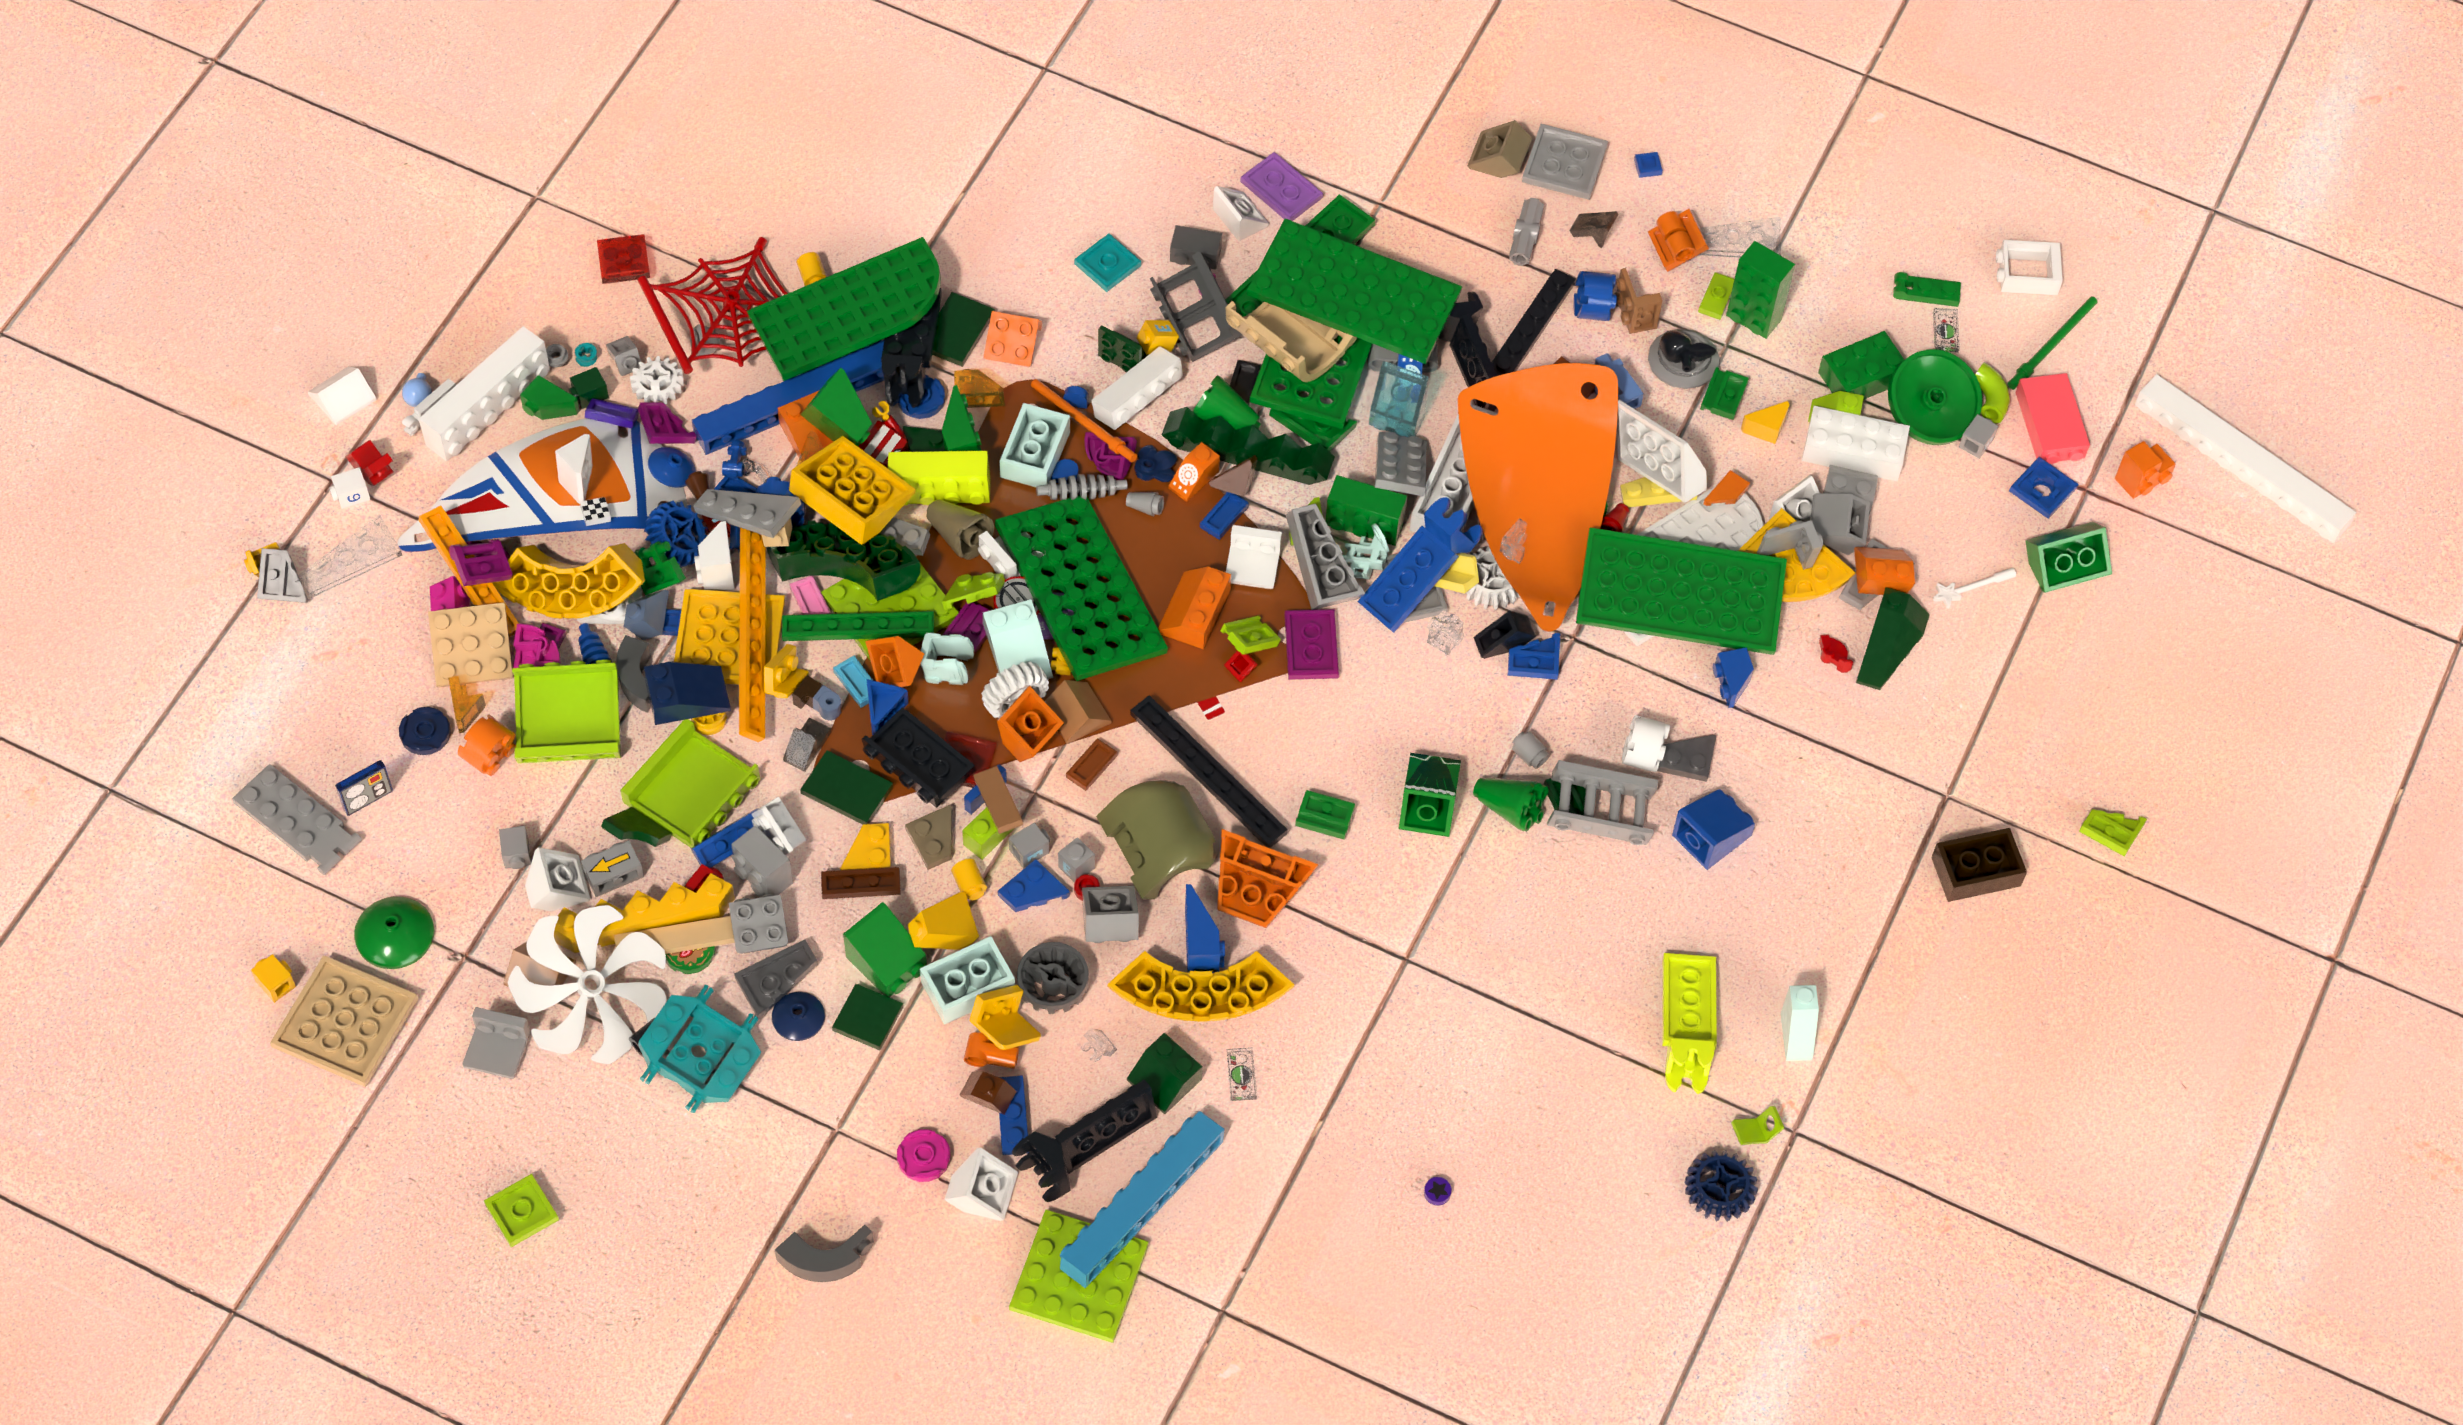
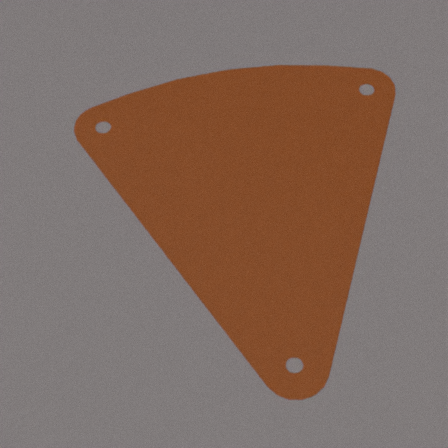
(1155, 556)

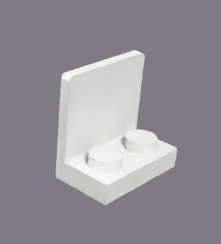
(1253, 556)
(778, 825)

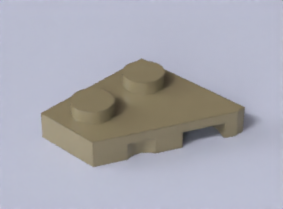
(932, 836)

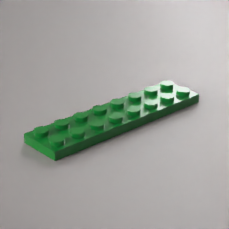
(1338, 220)

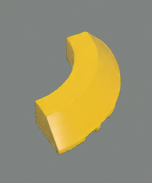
(568, 589)
(1200, 994)

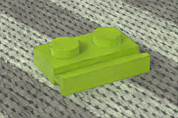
(1250, 635)

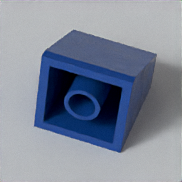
(1712, 827)

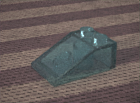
(1399, 400)

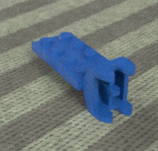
(1419, 565)

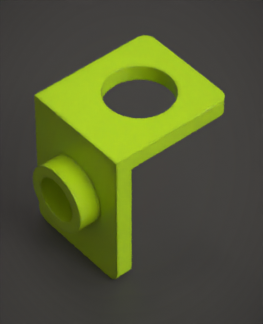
(1755, 1129)

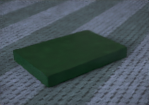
(960, 328)
(846, 788)

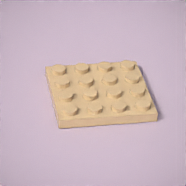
(344, 1021)

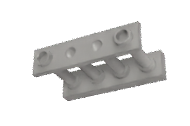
(1606, 780)

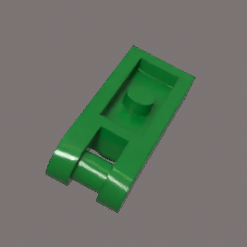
(1926, 290)

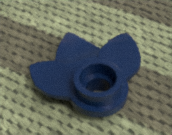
(1155, 464)

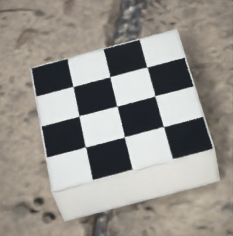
(595, 511)

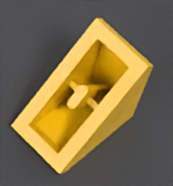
(1766, 423)

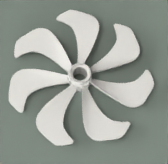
(545, 951)

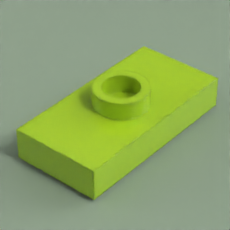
(1716, 296)

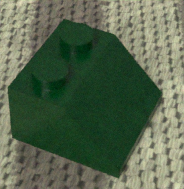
(1167, 1071)

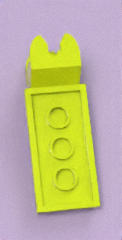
(1688, 1018)

